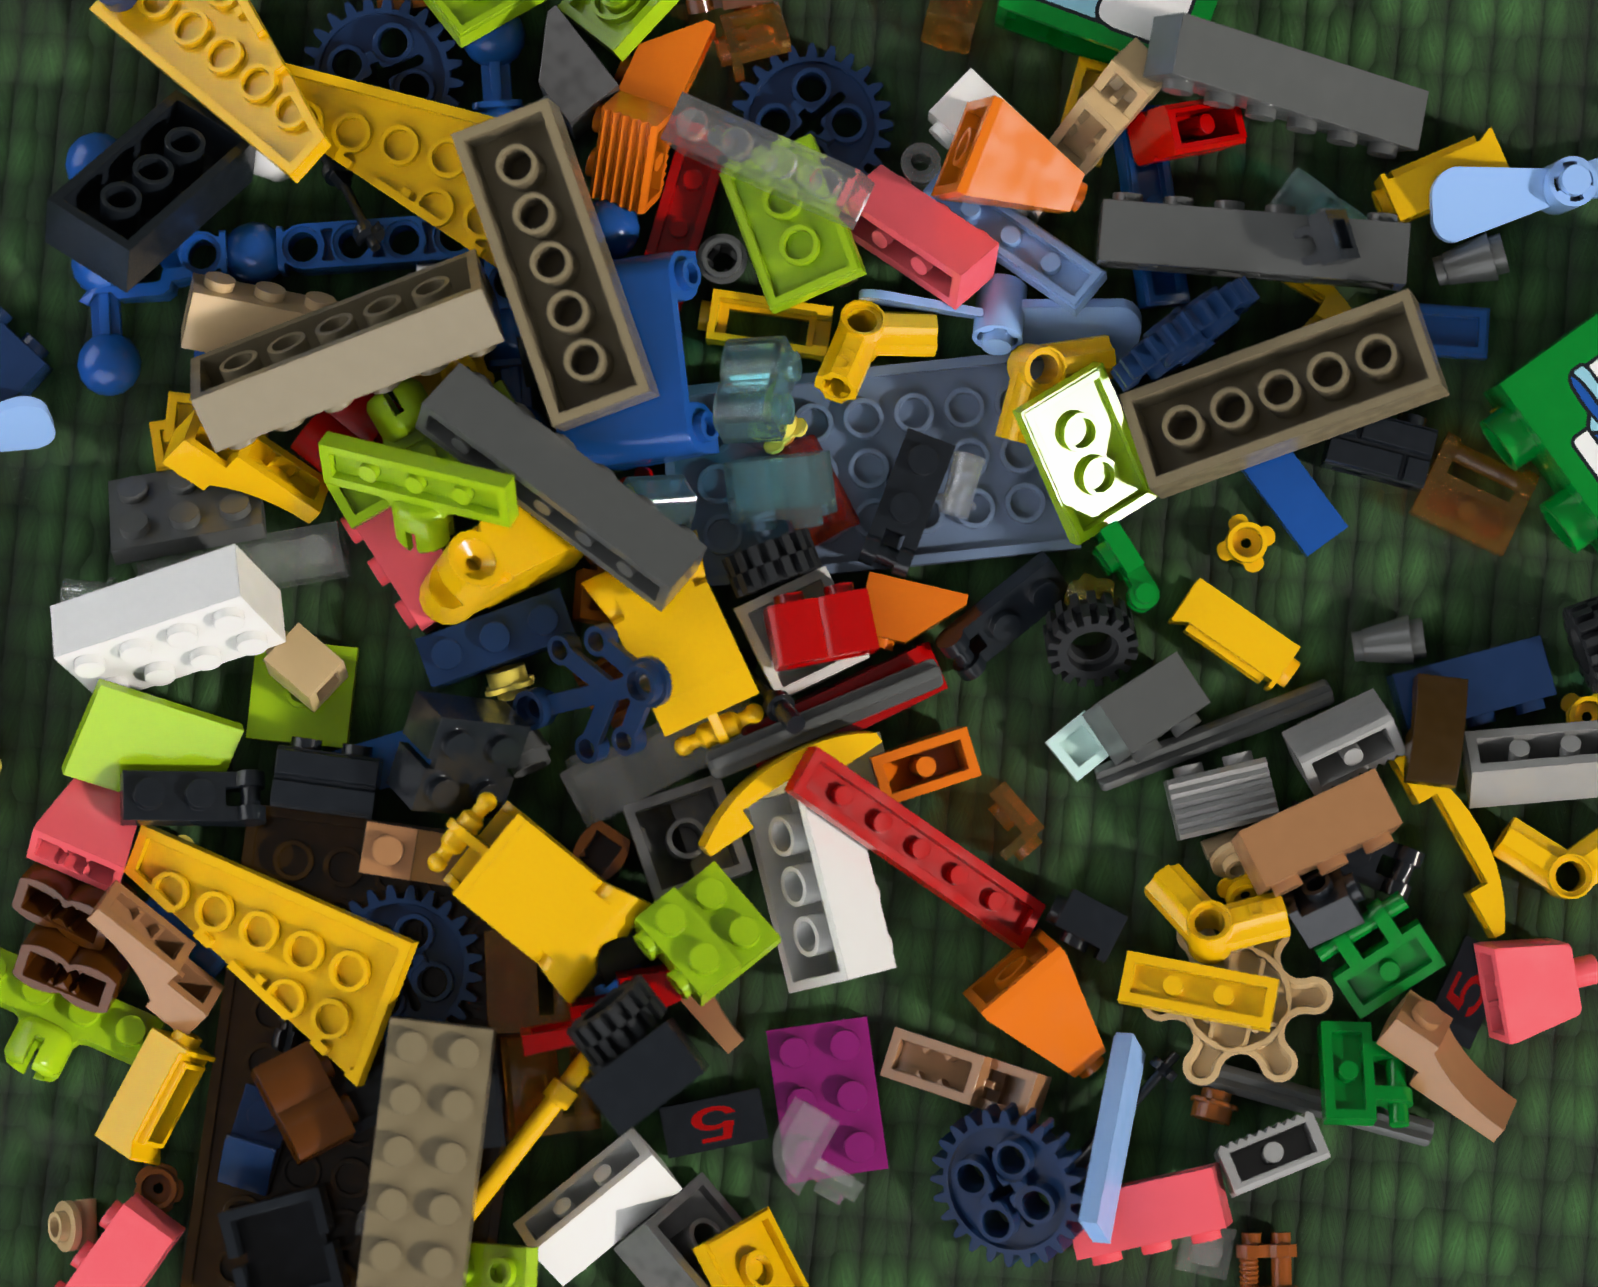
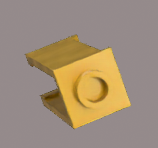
(1408, 187)
(715, 315)
(1236, 636)
(154, 1094)

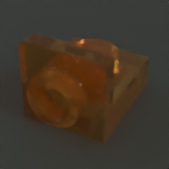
(951, 24)
(751, 36)
(1012, 812)

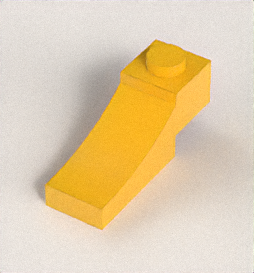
(257, 470)

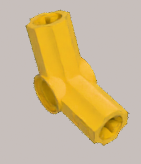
(867, 333)
(1060, 361)
(1540, 857)
(1192, 910)

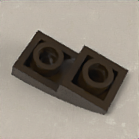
(1436, 731)

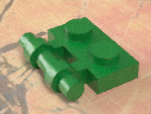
(1119, 556)
(1388, 966)
(1349, 1079)

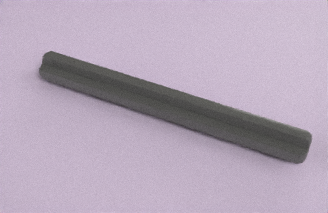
(825, 718)
(1218, 734)
(1305, 1098)

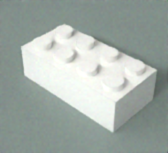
(169, 622)
(817, 894)

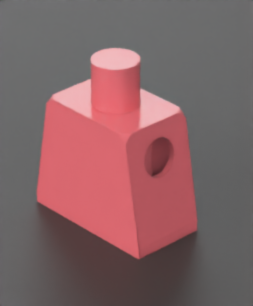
(83, 835)
(1530, 985)

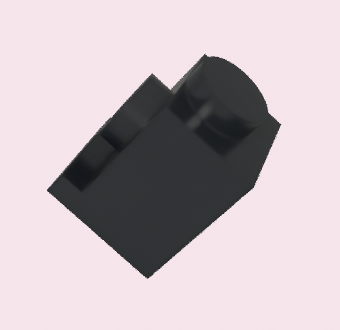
(1325, 906)
(1086, 923)

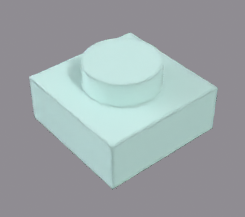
(1077, 748)

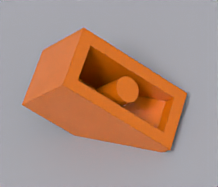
(666, 64)
(908, 608)
(926, 764)

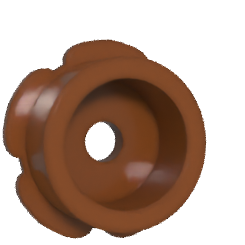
(1213, 1106)
(167, 1176)

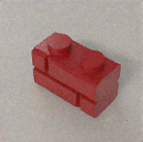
(1184, 131)

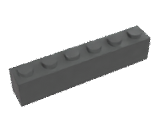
(1285, 85)
(1243, 242)
(562, 486)

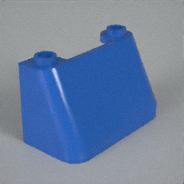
(668, 425)

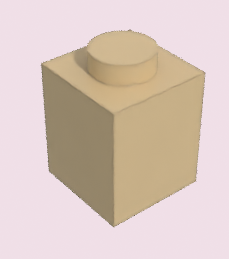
(306, 667)

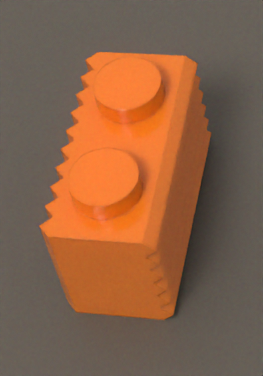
(629, 153)

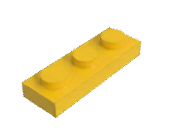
(1198, 991)

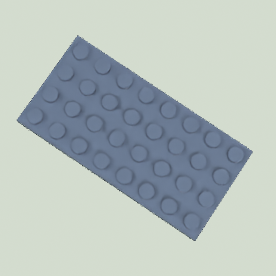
(941, 398)

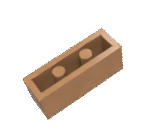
(1317, 834)

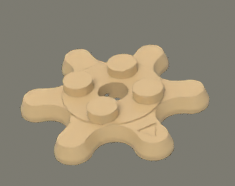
(1218, 1041)

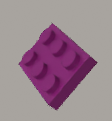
(835, 1072)

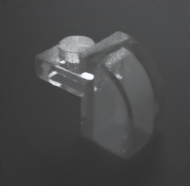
(798, 1152)

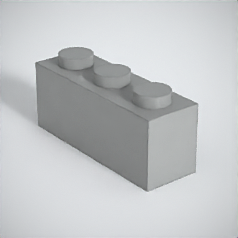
(1531, 764)

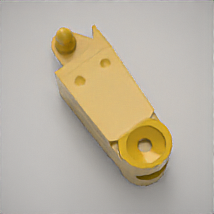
(493, 566)
(696, 650)
(535, 892)

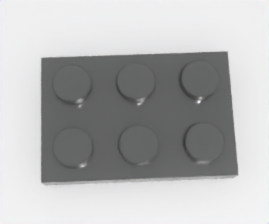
(171, 516)

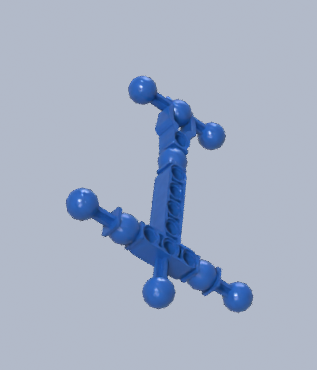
(259, 252)

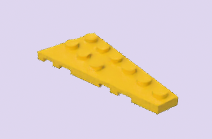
(229, 67)
(400, 149)
(296, 952)

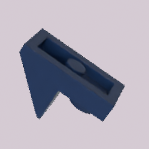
(252, 1146)

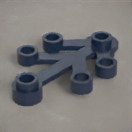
(644, 683)

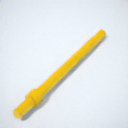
(558, 1095)

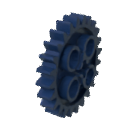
(364, 35)
(778, 95)
(1184, 334)
(444, 949)
(1010, 1184)

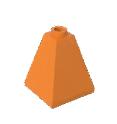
(1007, 163)
(1041, 1005)

